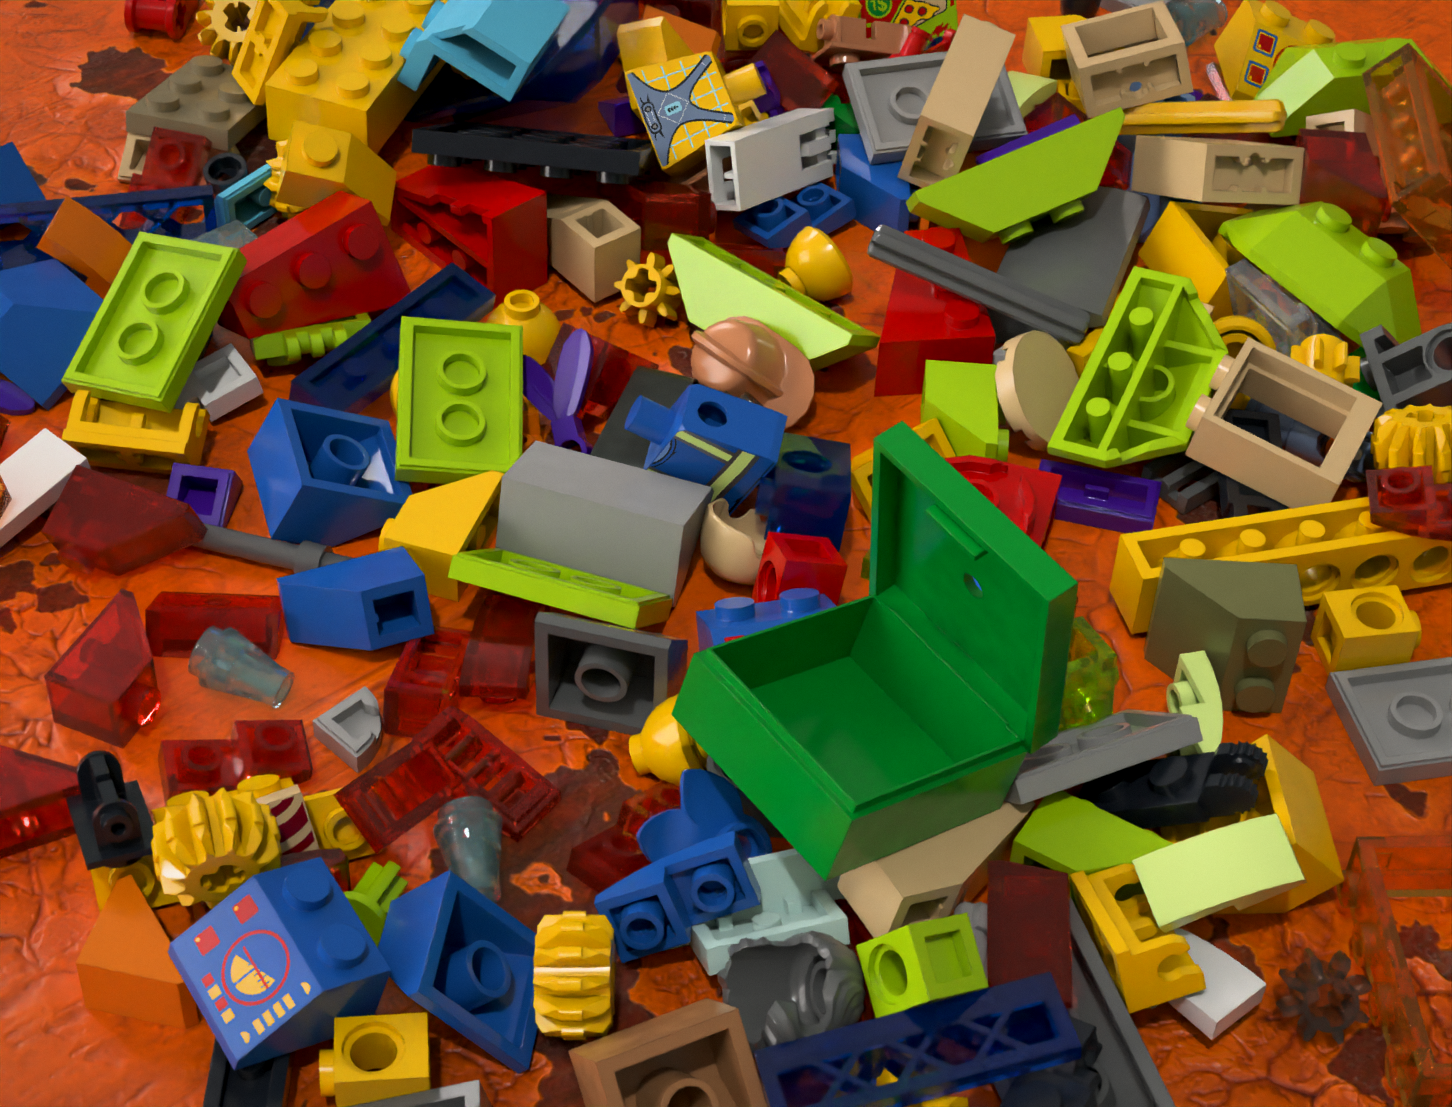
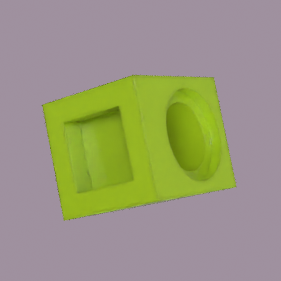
(921, 964)

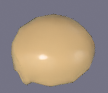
(732, 544)

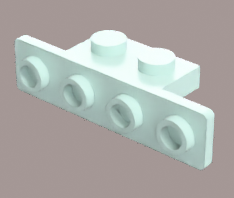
(791, 903)

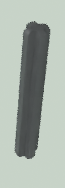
(978, 284)

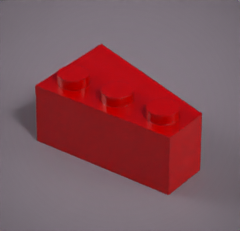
(478, 223)
(315, 270)
(929, 324)

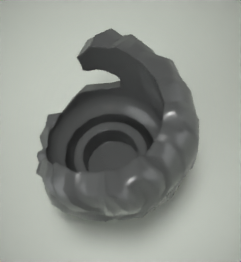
(792, 987)

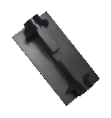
(109, 814)

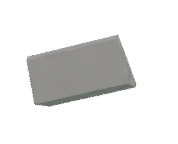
(601, 517)

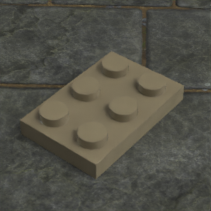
(198, 101)

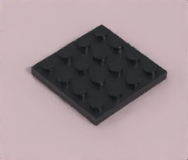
(516, 148)

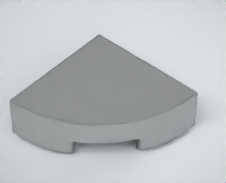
(352, 729)

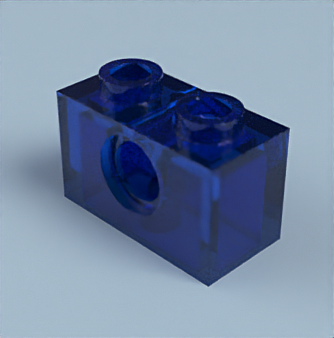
(807, 489)

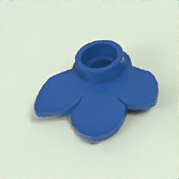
(706, 810)

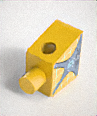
(689, 103)

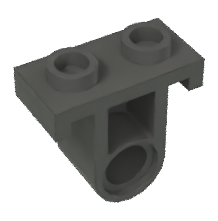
(1410, 371)

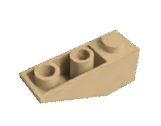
(590, 243)
(933, 874)

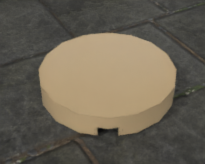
(1035, 385)

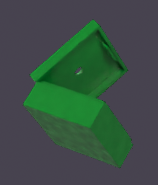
(905, 702)

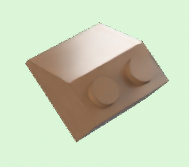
(672, 1061)

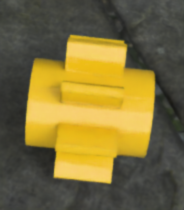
(636, 284)
(1328, 356)

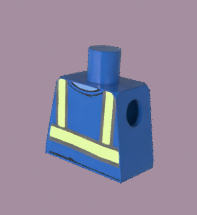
(710, 440)

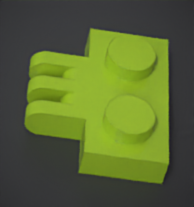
(317, 339)

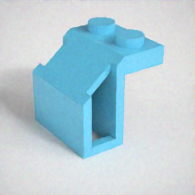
(484, 39)

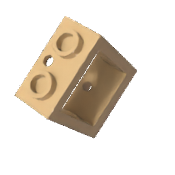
(1152, 55)
(956, 102)
(1218, 170)
(1295, 393)

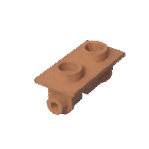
(847, 41)

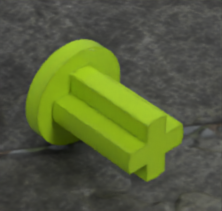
(373, 896)

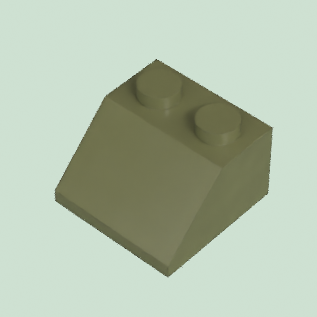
(1243, 618)

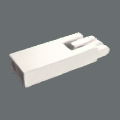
(771, 158)

